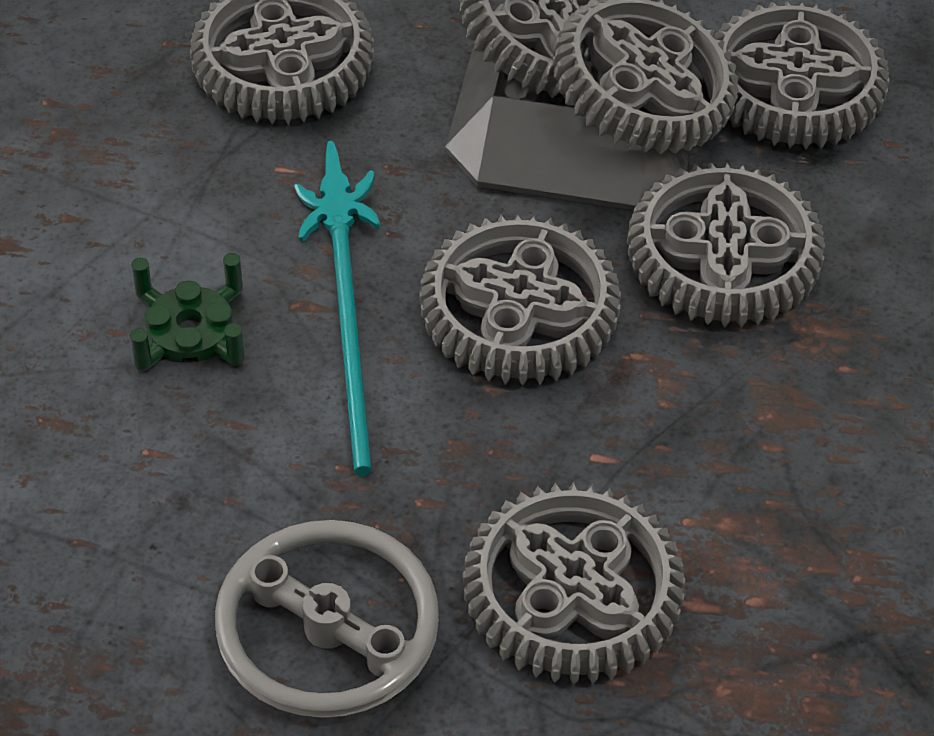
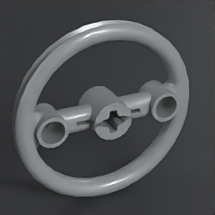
(327, 618)

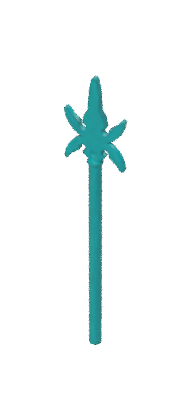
(336, 209)

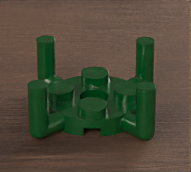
(188, 301)

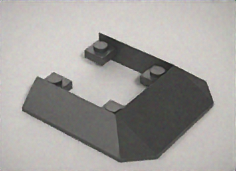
(543, 149)

